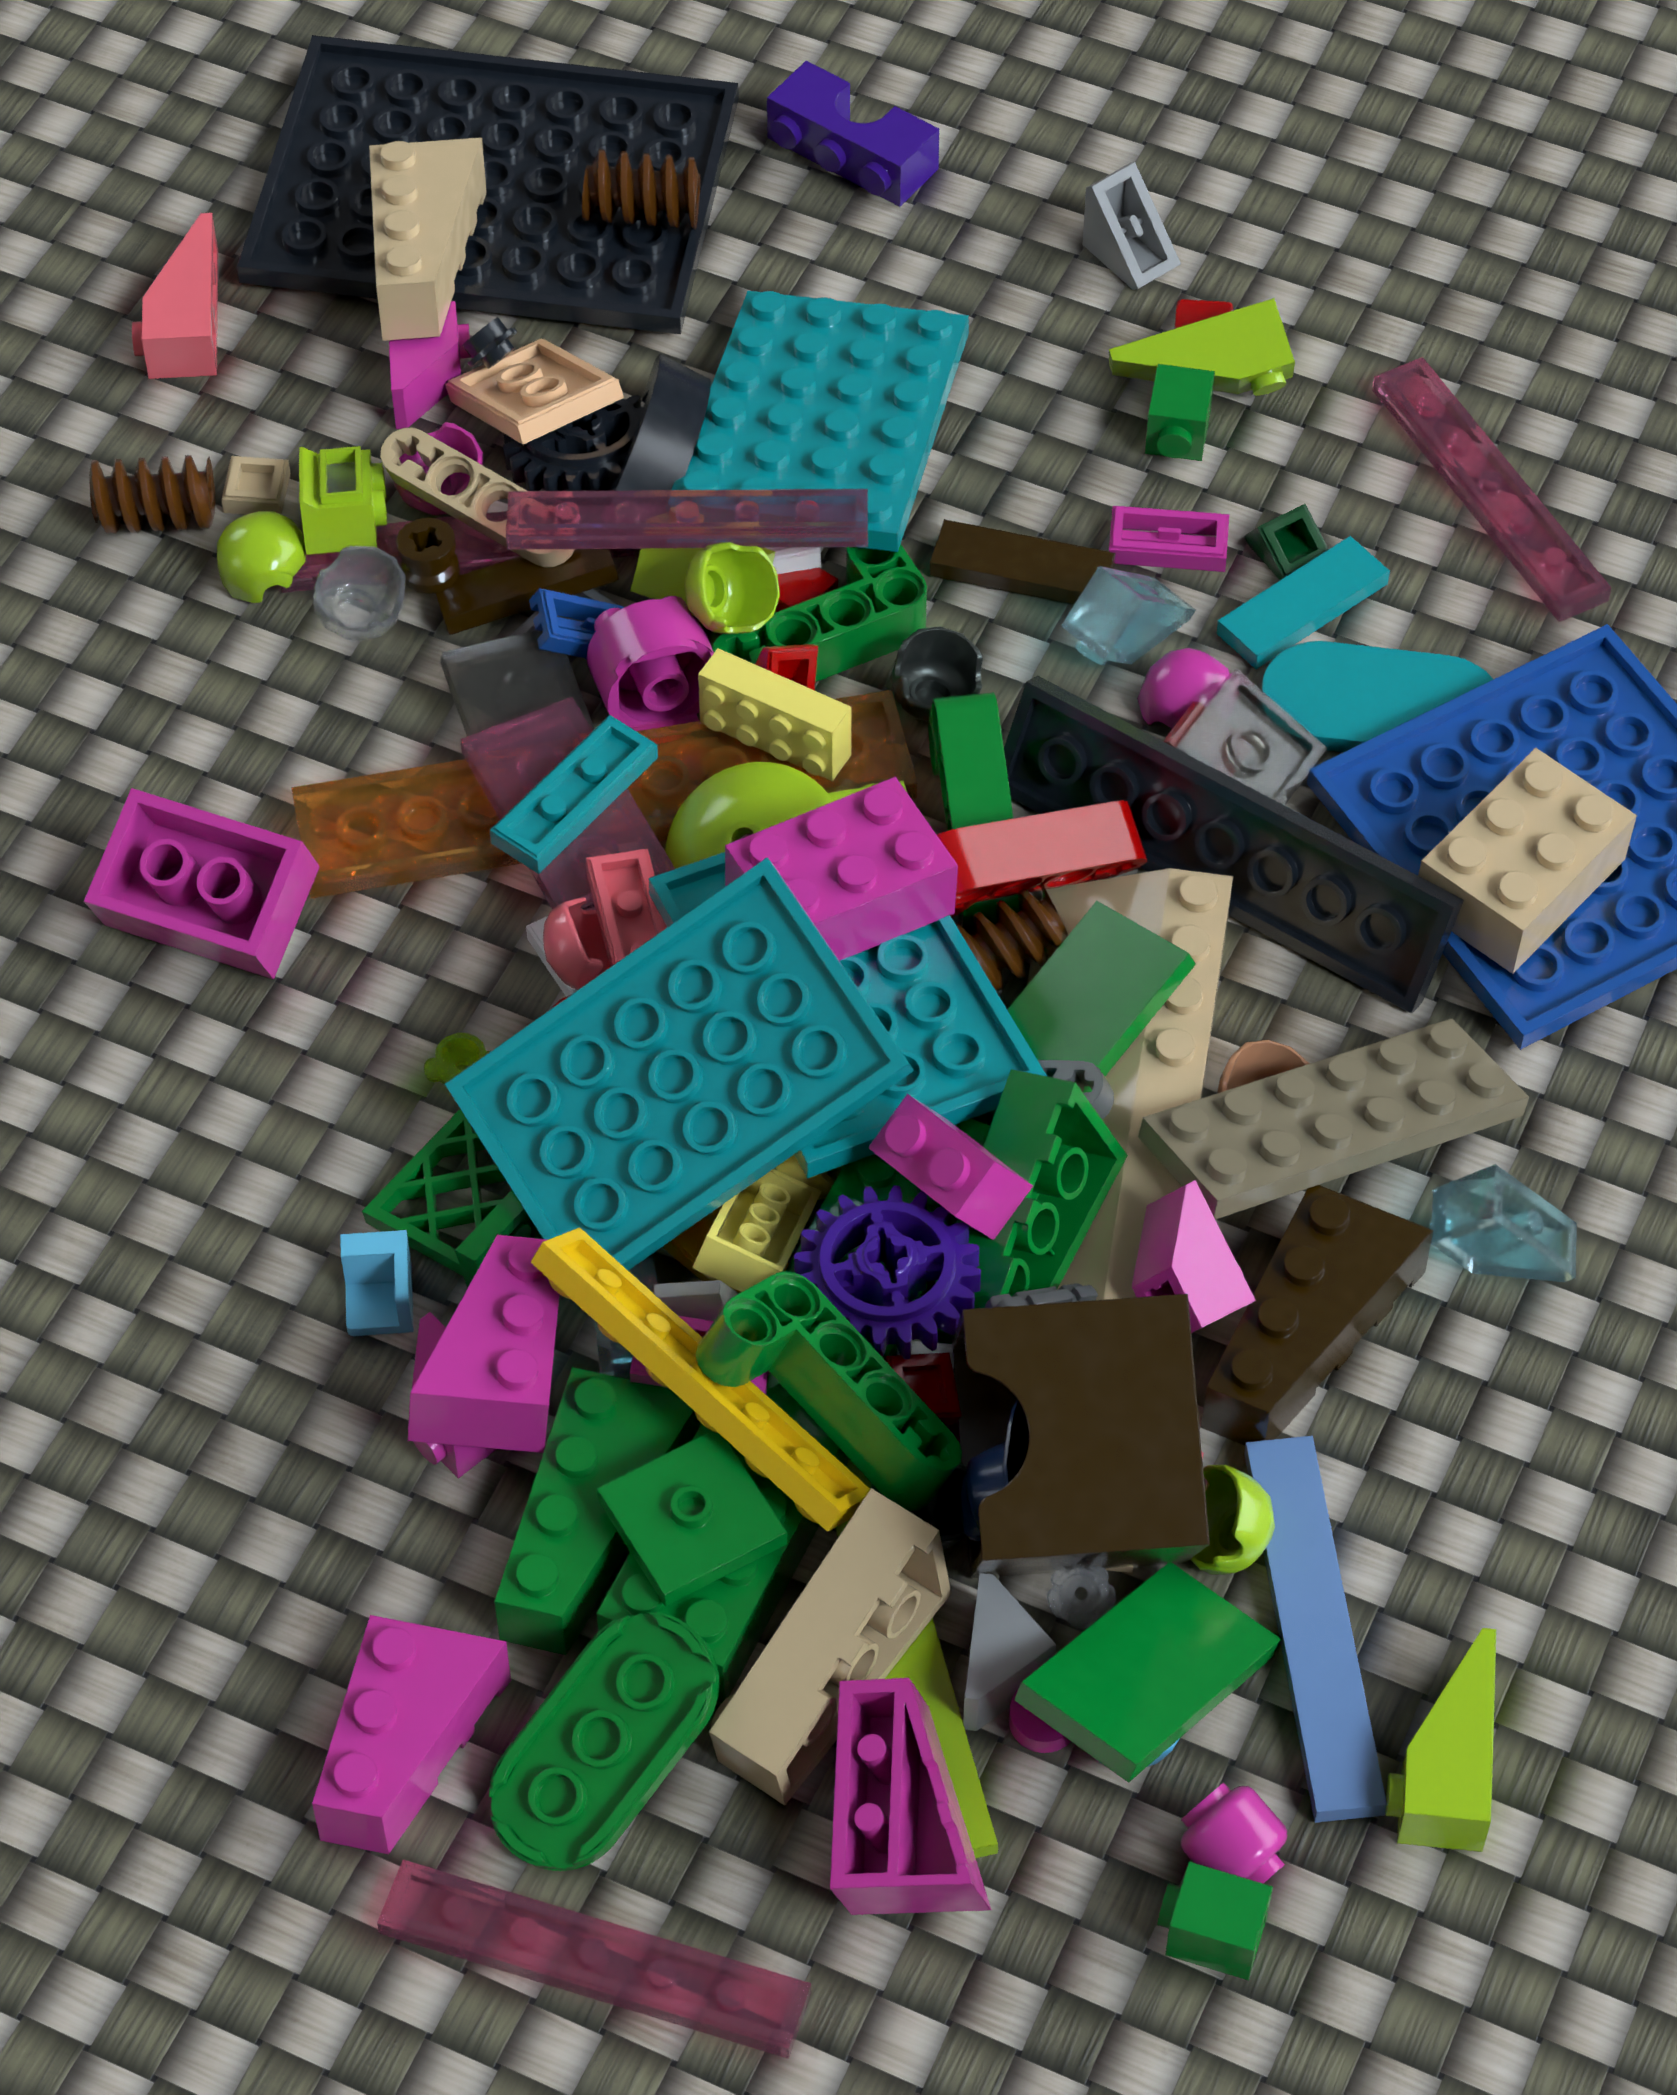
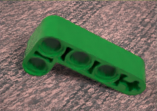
(850, 624)
(972, 772)
(837, 1379)

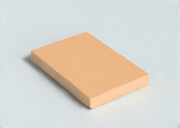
(534, 391)

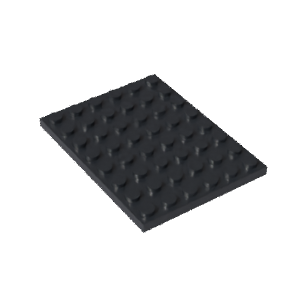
(537, 138)

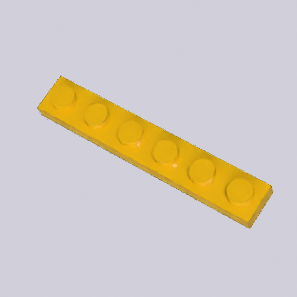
(667, 1348)

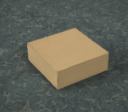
(255, 485)

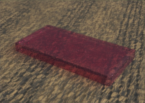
(518, 756)

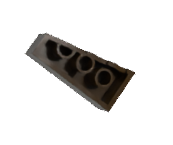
(1316, 1300)

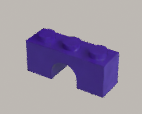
(882, 156)

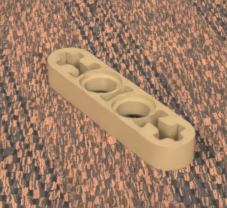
(469, 505)

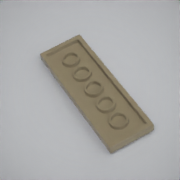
(1333, 1117)

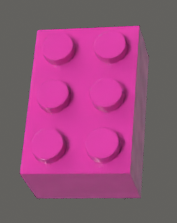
(858, 867)
(202, 883)

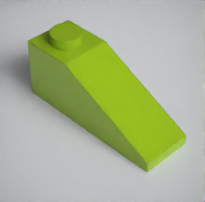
(1241, 346)
(1448, 1765)

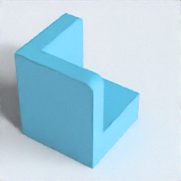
(377, 1282)

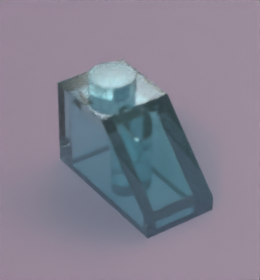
(1124, 616)
(1502, 1228)

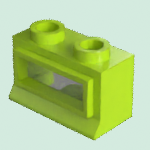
(340, 498)

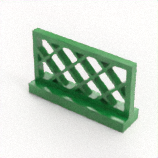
(417, 1180)

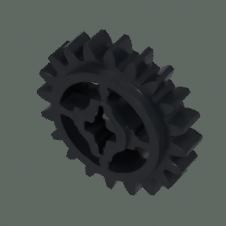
(579, 454)

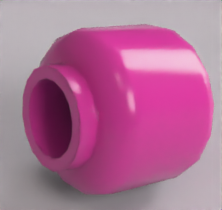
(1235, 1834)

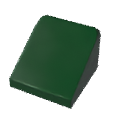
(1287, 541)

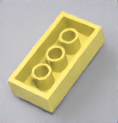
(775, 714)
(757, 1231)

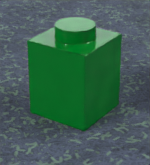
(1179, 412)
(1215, 1919)

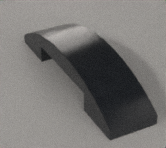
(666, 428)

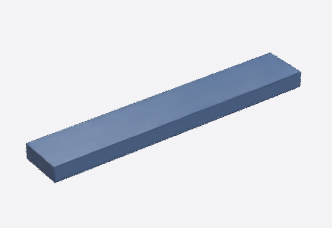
(1316, 1635)

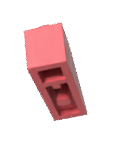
(182, 309)

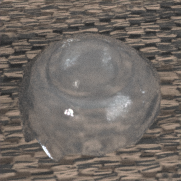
(360, 593)

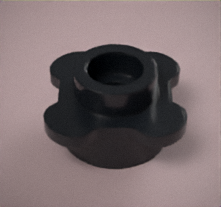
(490, 344)

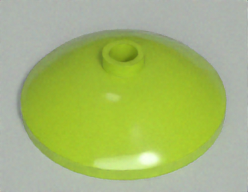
(738, 804)

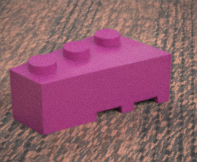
(494, 1358)
(400, 1725)
(896, 1809)

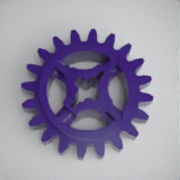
(914, 1249)

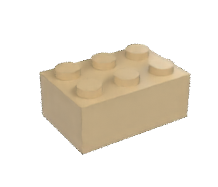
(1528, 857)

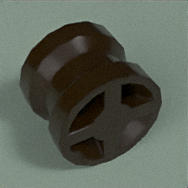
(428, 555)

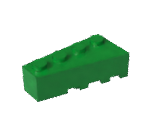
(1070, 1158)
(565, 1537)

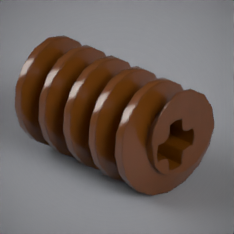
(641, 189)
(152, 495)
(1015, 936)

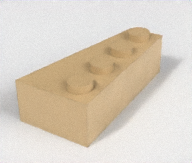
(421, 223)
(847, 1624)

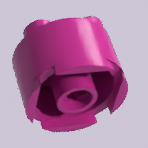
(649, 662)

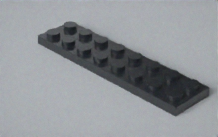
(1287, 870)

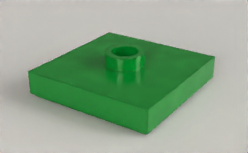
(692, 1516)

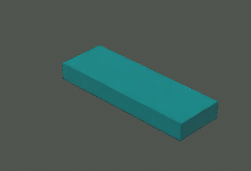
(1302, 602)
(573, 794)

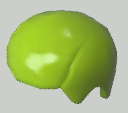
(259, 553)
(732, 588)
(1238, 1521)

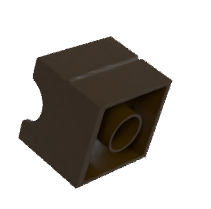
(1110, 1433)

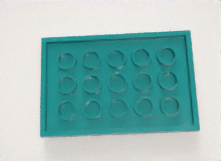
(829, 402)
(928, 1000)
(680, 1072)

